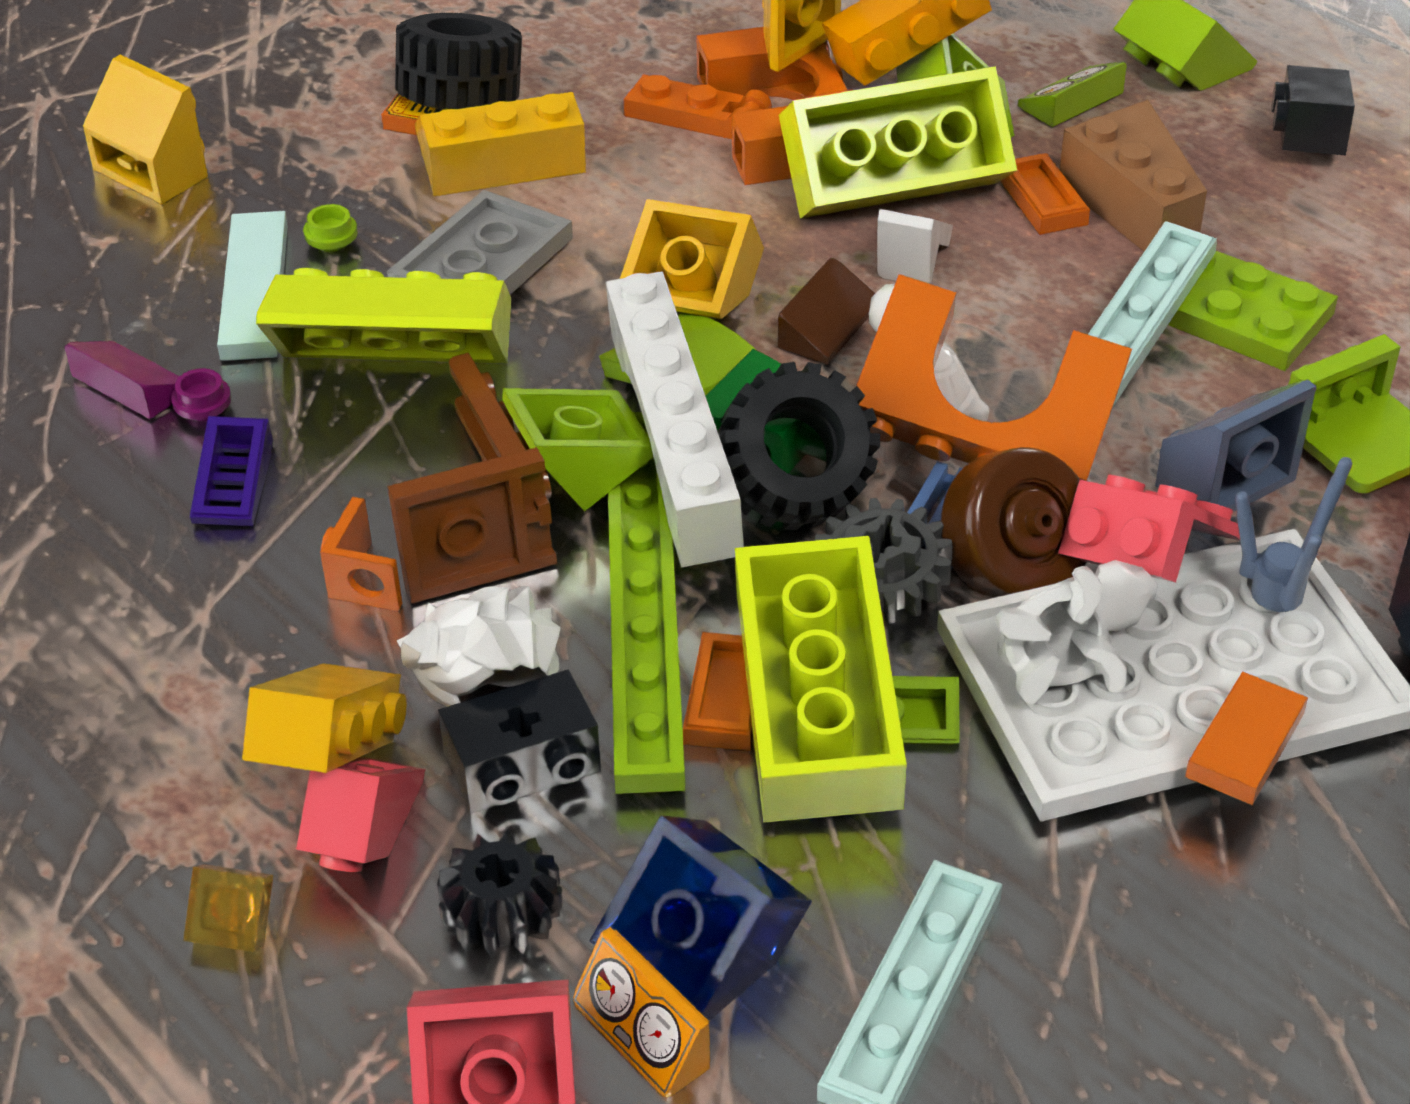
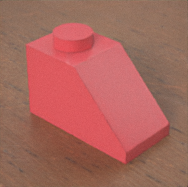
(357, 811)

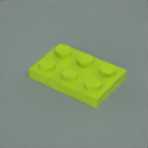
(1254, 311)

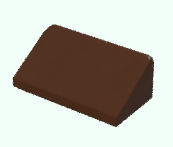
(824, 313)

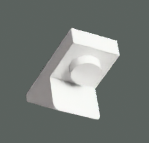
(909, 245)

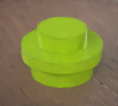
(330, 228)

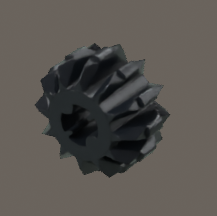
(499, 893)

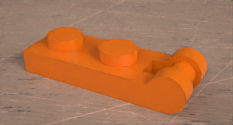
(689, 106)

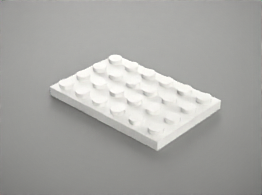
(1181, 661)

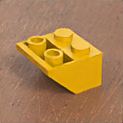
(145, 131)

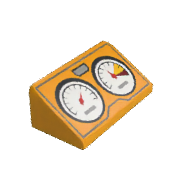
(643, 1015)

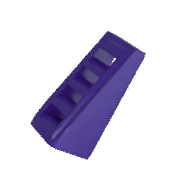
(235, 436)

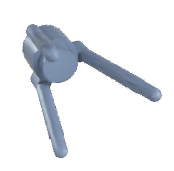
(1284, 568)

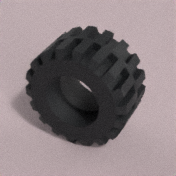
(457, 60)
(835, 418)

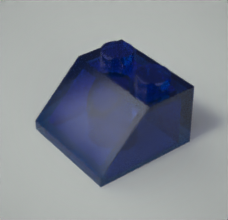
(704, 912)

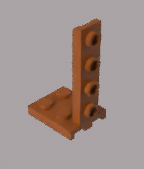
(478, 517)

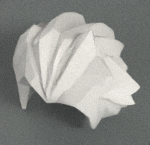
(480, 642)

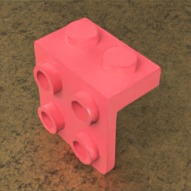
(1139, 525)

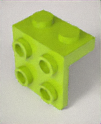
(1358, 415)

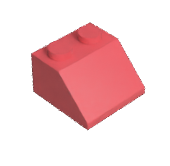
(492, 1044)

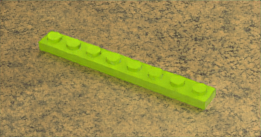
(644, 638)

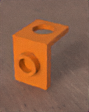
(345, 551)

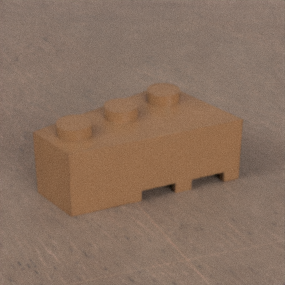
(1133, 173)

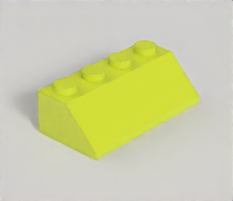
(387, 316)

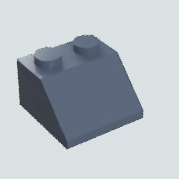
(1240, 447)

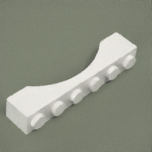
(685, 444)

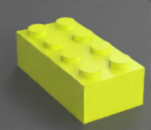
(897, 141)
(819, 680)

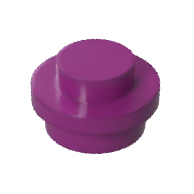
(200, 394)

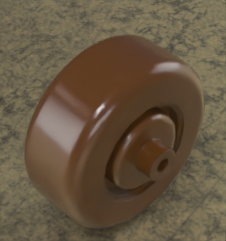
(1010, 521)

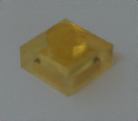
(228, 907)

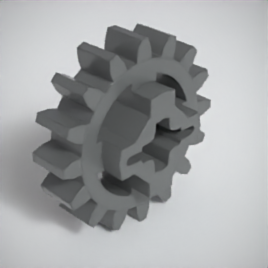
(906, 553)

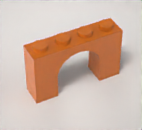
(739, 63)
(912, 409)

